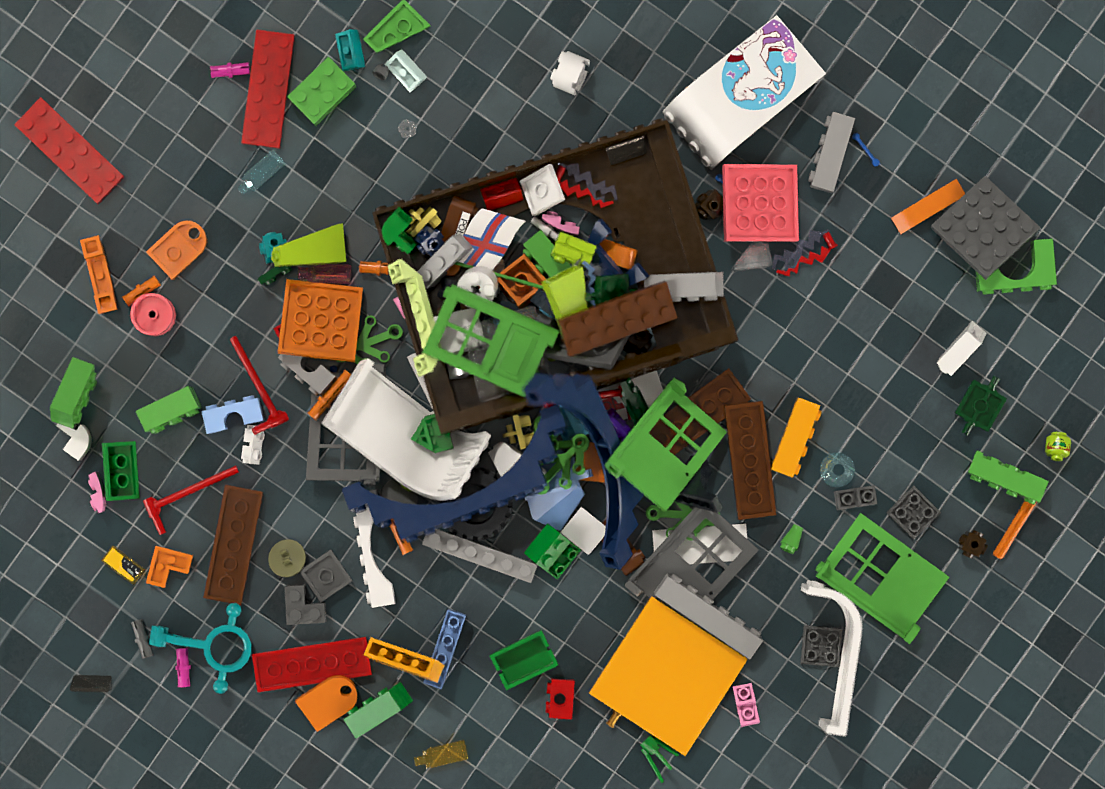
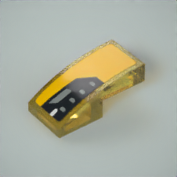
(123, 565)

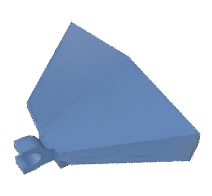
(558, 503)

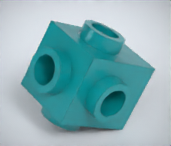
(268, 242)

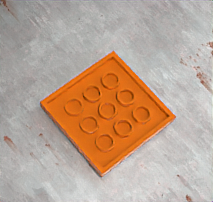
(320, 320)

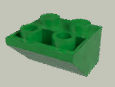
(552, 551)

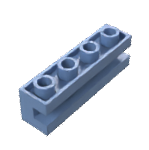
(447, 643)

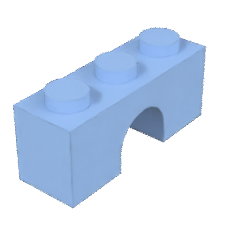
(249, 409)

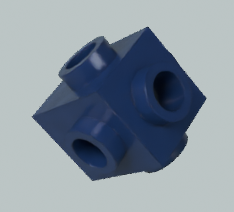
(429, 241)

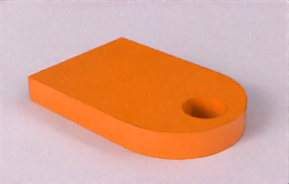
(177, 249)
(327, 702)

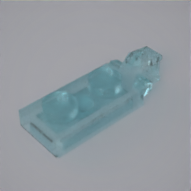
(261, 172)

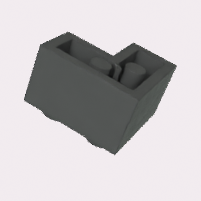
(300, 611)

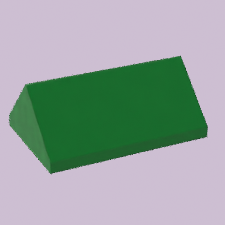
(120, 470)

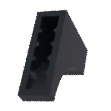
(696, 493)

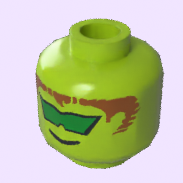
(1057, 446)

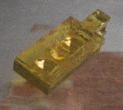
(443, 754)

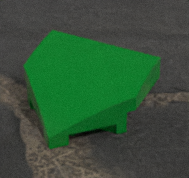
(429, 436)

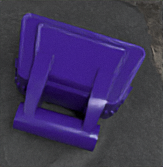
(619, 424)

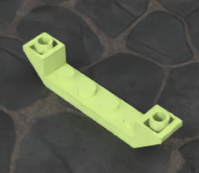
(400, 273)

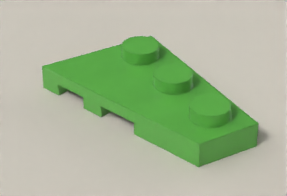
(396, 27)

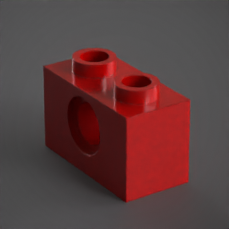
(565, 687)

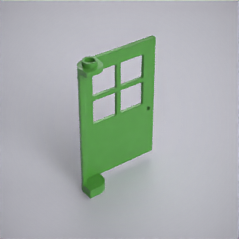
(514, 347)
(653, 466)
(902, 592)

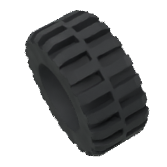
(491, 526)

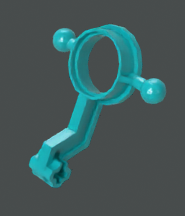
(159, 636)

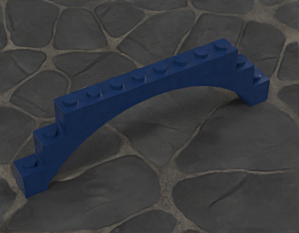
(582, 400)
(518, 481)

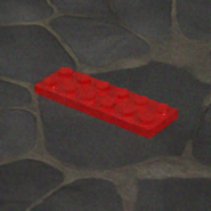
(268, 89)
(69, 150)
(310, 664)

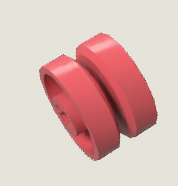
(145, 306)

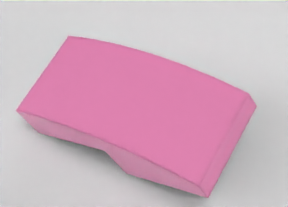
(555, 221)
(98, 499)
(746, 705)

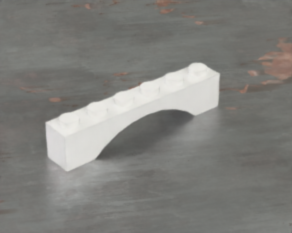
(380, 588)

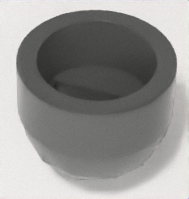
(381, 72)

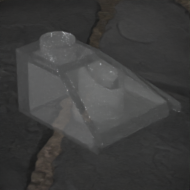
(754, 257)

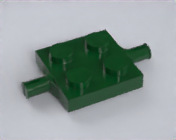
(609, 287)
(980, 405)

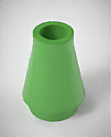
(791, 540)

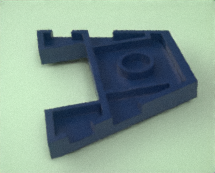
(602, 261)

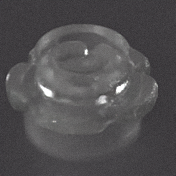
(407, 133)

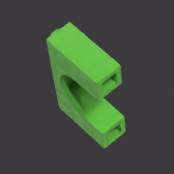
(1041, 273)

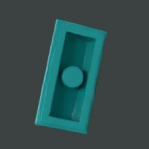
(350, 50)

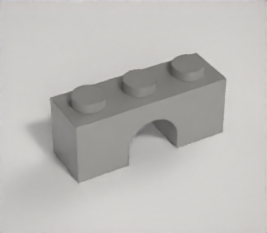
(443, 259)
(319, 380)

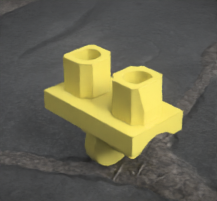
(428, 216)
(519, 421)

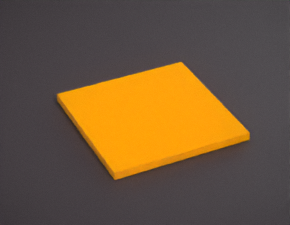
(668, 676)

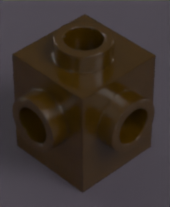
(709, 205)
(638, 342)
(965, 544)

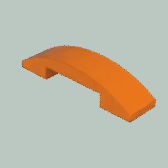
(928, 206)
(99, 274)

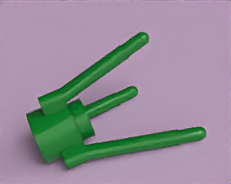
(651, 746)

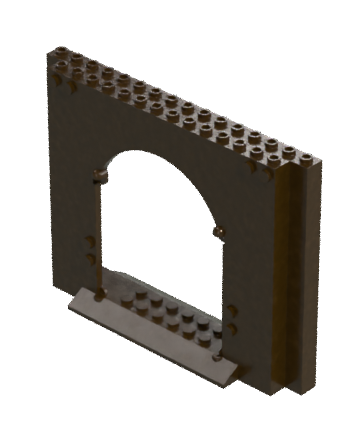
(650, 215)

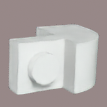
(79, 442)

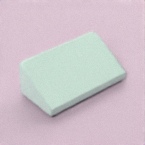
(405, 70)

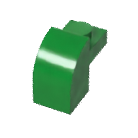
(394, 231)

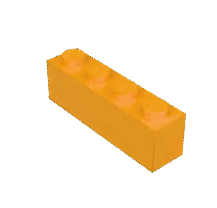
(795, 436)
(404, 660)

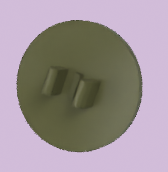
(287, 558)

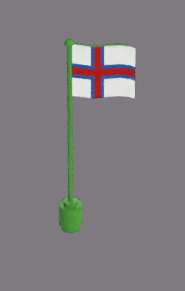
(490, 237)

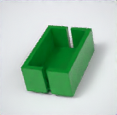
(523, 659)

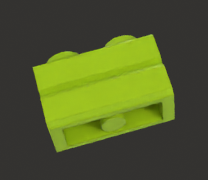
(571, 249)

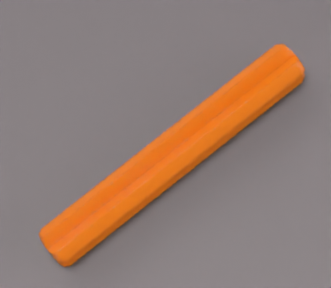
(1013, 530)

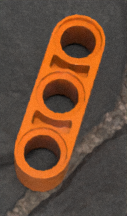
(620, 254)

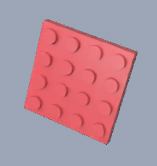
(760, 203)

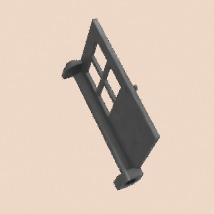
(367, 476)
(666, 560)

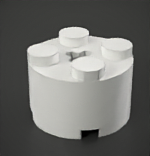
(570, 72)
(482, 277)

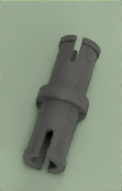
(142, 638)

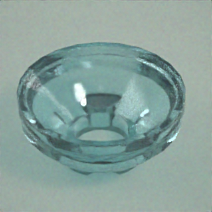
(827, 465)

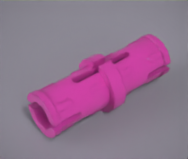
(230, 70)
(183, 667)

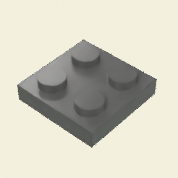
(326, 575)

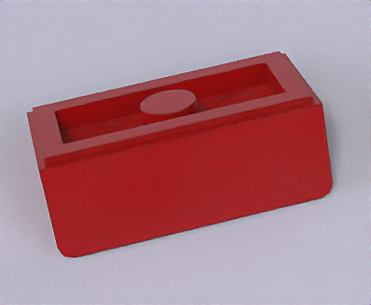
(502, 194)

